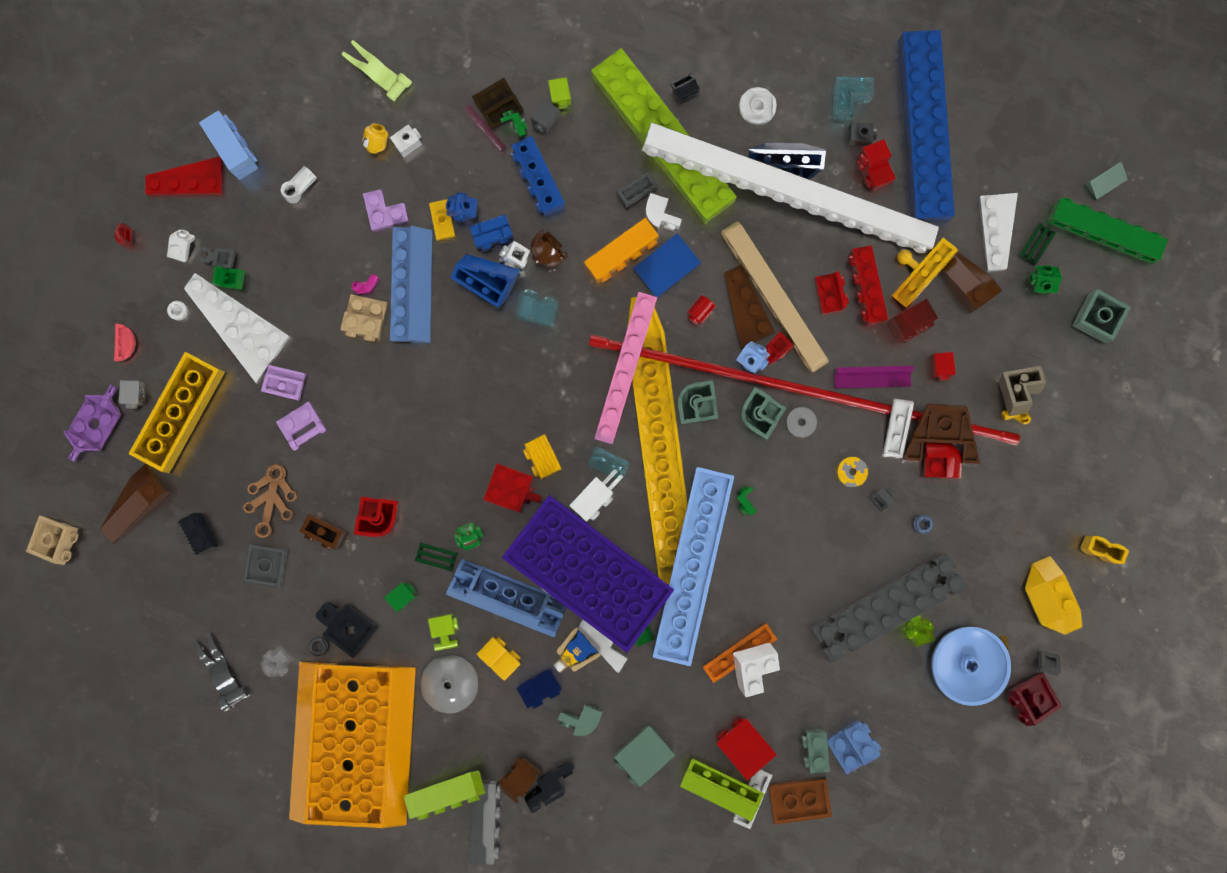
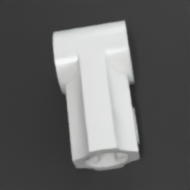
(299, 183)

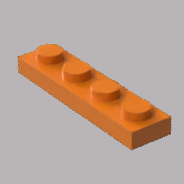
(724, 662)

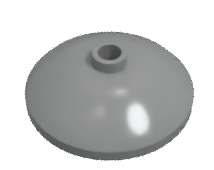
(462, 679)

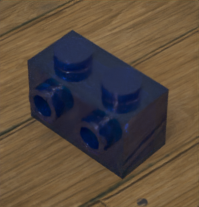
(539, 687)

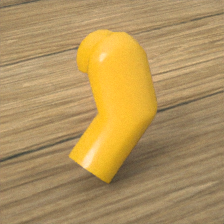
(1022, 418)

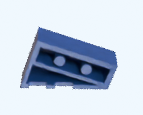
(486, 278)

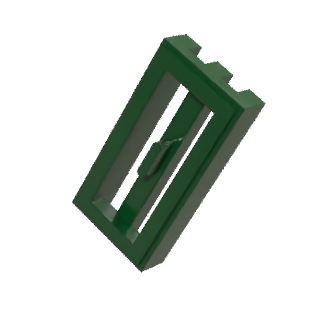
(1045, 231)
(420, 552)

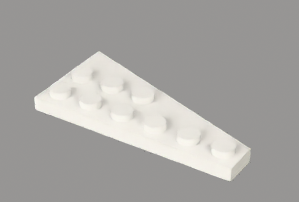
(243, 331)

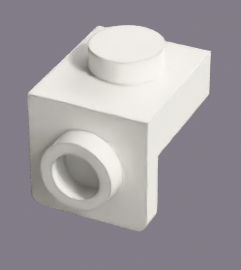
(179, 245)

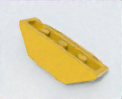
(1052, 597)

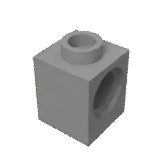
(132, 394)

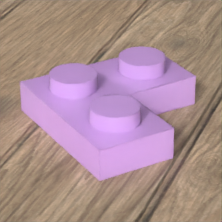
(382, 216)

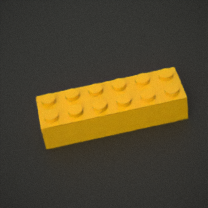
(176, 413)

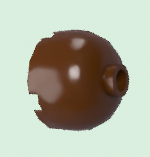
(547, 250)

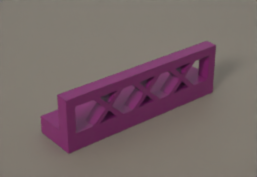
(872, 377)

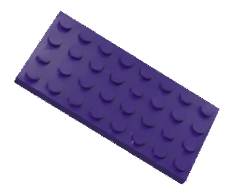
(588, 573)

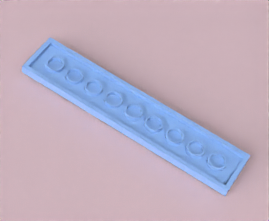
(693, 566)

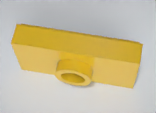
(442, 224)

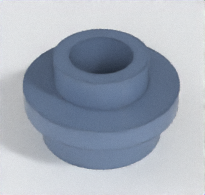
(929, 524)

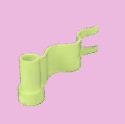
(379, 73)

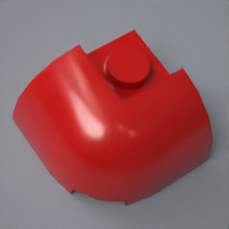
(942, 460)
(375, 517)

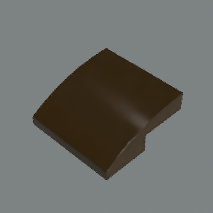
(495, 101)

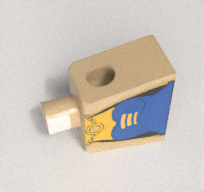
(575, 652)

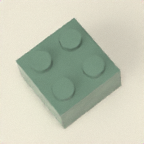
(1101, 316)

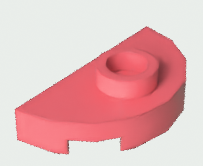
(124, 342)

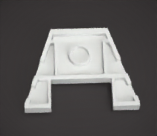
(603, 645)

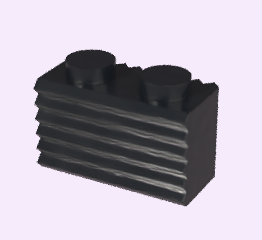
(198, 533)

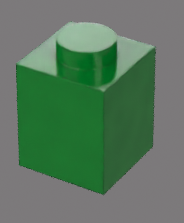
(401, 596)

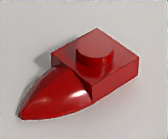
(123, 235)
(778, 347)

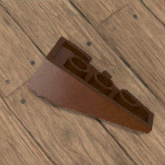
(969, 282)
(136, 500)

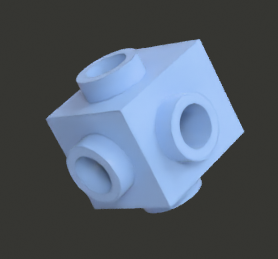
(753, 357)

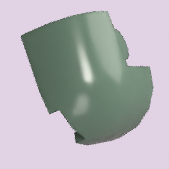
(697, 403)
(761, 413)

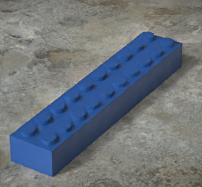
(926, 126)

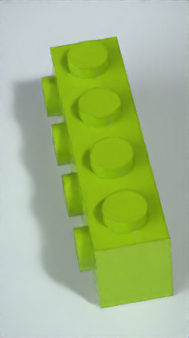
(722, 790)
(444, 794)

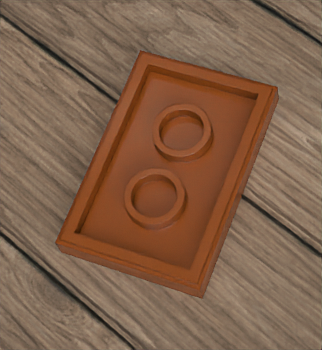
(799, 800)

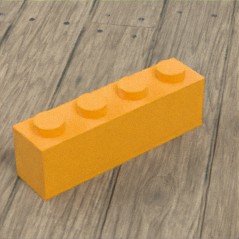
(621, 250)

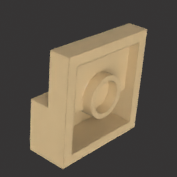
(364, 318)
(52, 540)

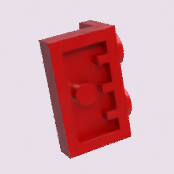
(831, 292)

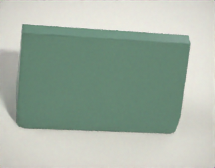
(1107, 181)

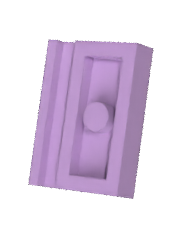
(283, 382)

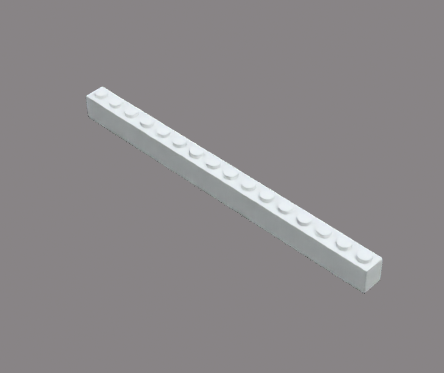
(789, 188)

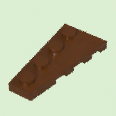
(748, 312)

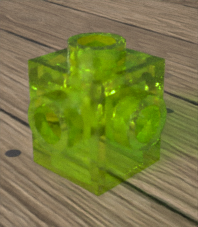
(924, 636)

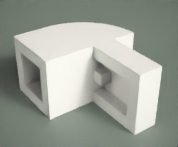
(656, 214)

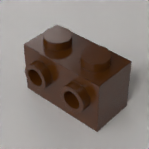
(322, 531)

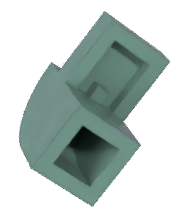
(584, 723)

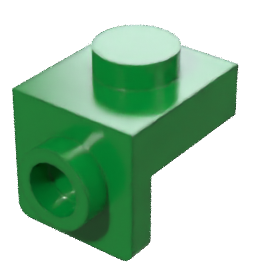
(518, 123)
(228, 278)
(745, 505)

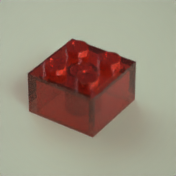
(916, 318)

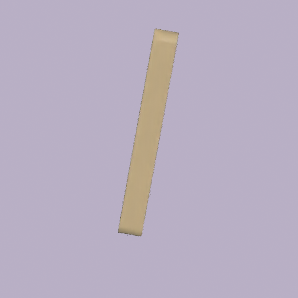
(774, 296)

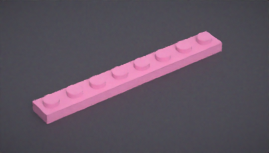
(625, 367)

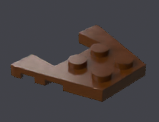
(944, 425)

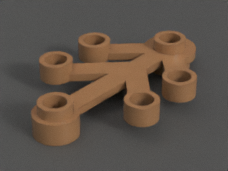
(271, 497)

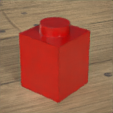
(943, 365)

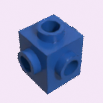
(461, 207)

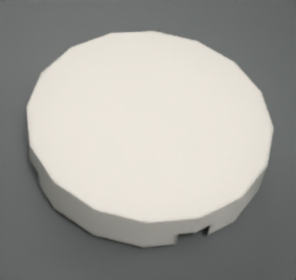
(757, 106)

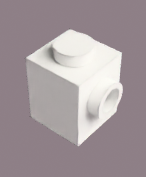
(406, 140)

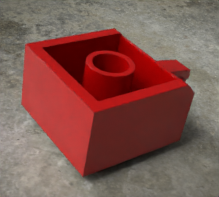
(510, 489)

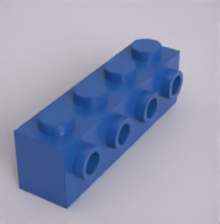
(538, 176)

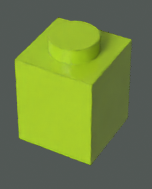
(559, 92)

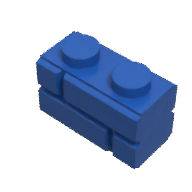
(491, 233)

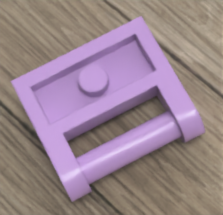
(299, 420)

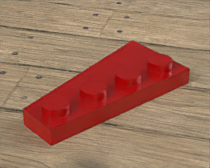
(190, 179)

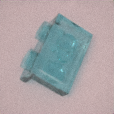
(607, 462)

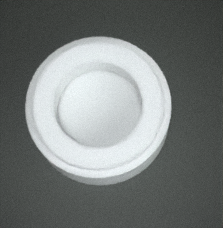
(177, 310)

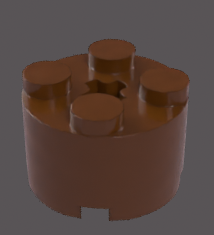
(519, 780)

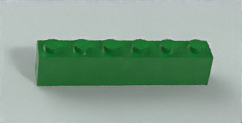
(1108, 230)

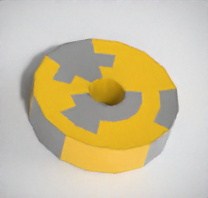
(860, 468)

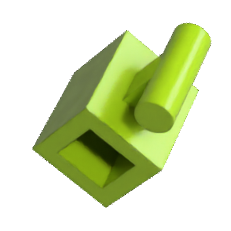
(443, 627)

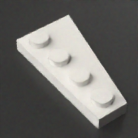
(997, 222)

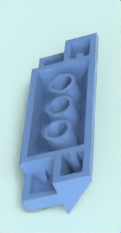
(411, 285)
(506, 597)

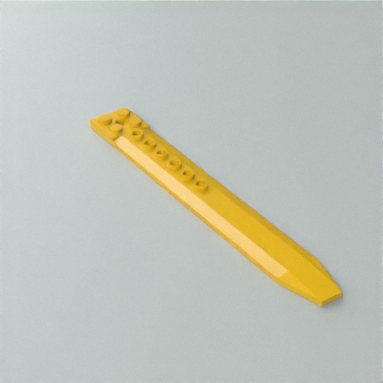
(660, 448)

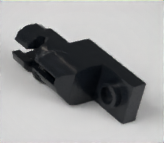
(550, 788)

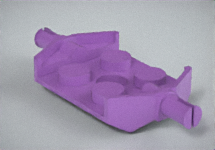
(81, 433)

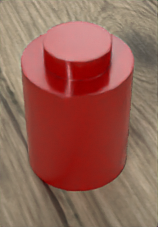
(700, 310)

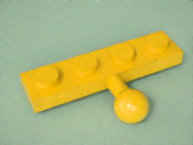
(923, 272)

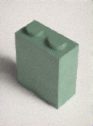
(643, 755)

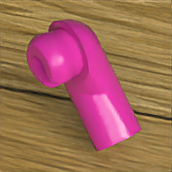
(365, 287)

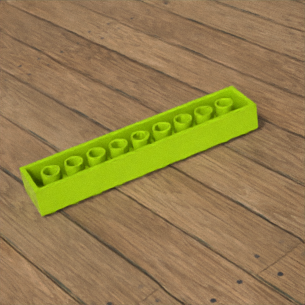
(642, 106)

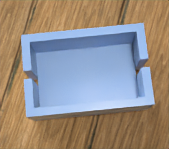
(229, 144)

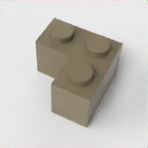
(1018, 386)

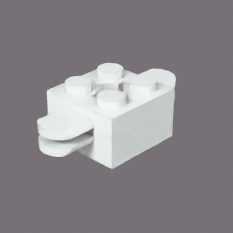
(594, 497)

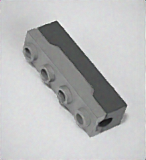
(483, 825)

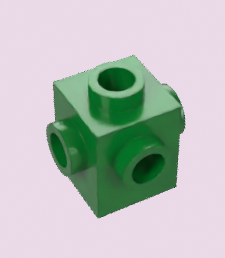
(1045, 279)

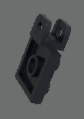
(337, 622)

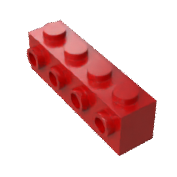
(868, 285)

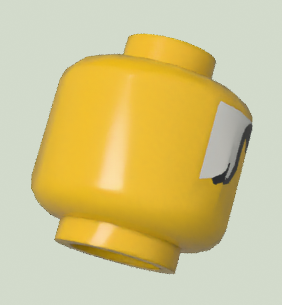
(375, 138)

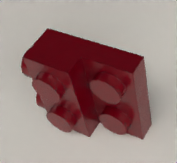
(1034, 700)

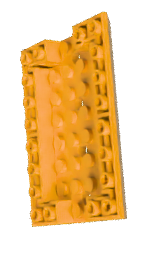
(376, 747)

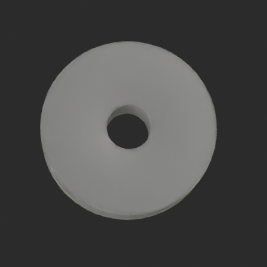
(809, 419)

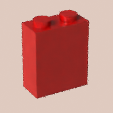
(745, 748)

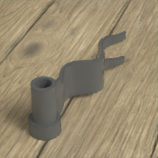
(220, 676)

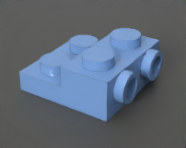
(854, 746)

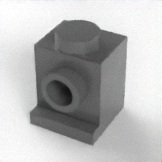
(856, 138)

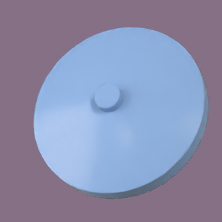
(971, 666)

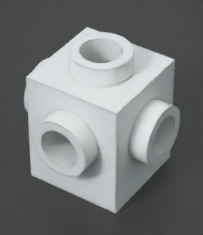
(514, 255)

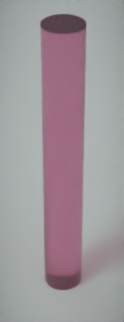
(485, 128)

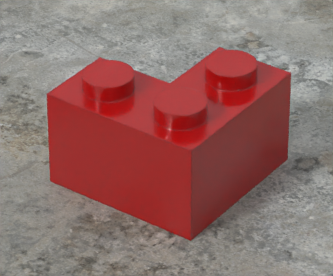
(875, 165)

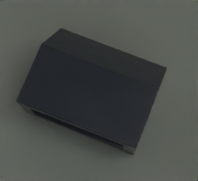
(685, 87)

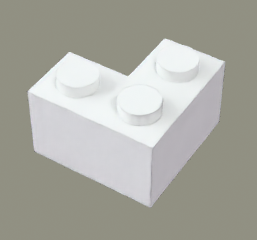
(752, 664)

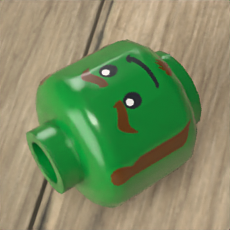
(468, 536)

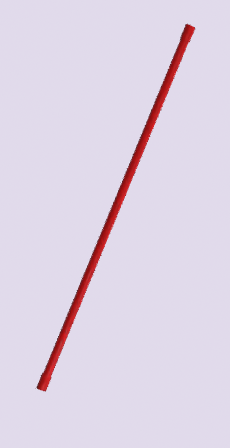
(605, 343)

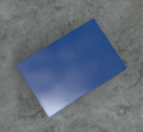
(666, 265)

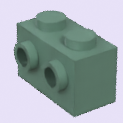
(816, 751)

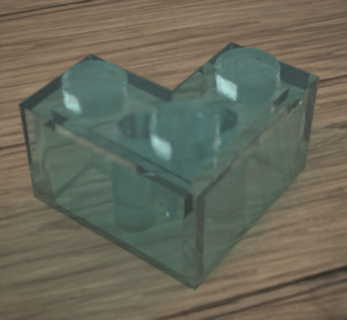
(847, 92)
(536, 310)

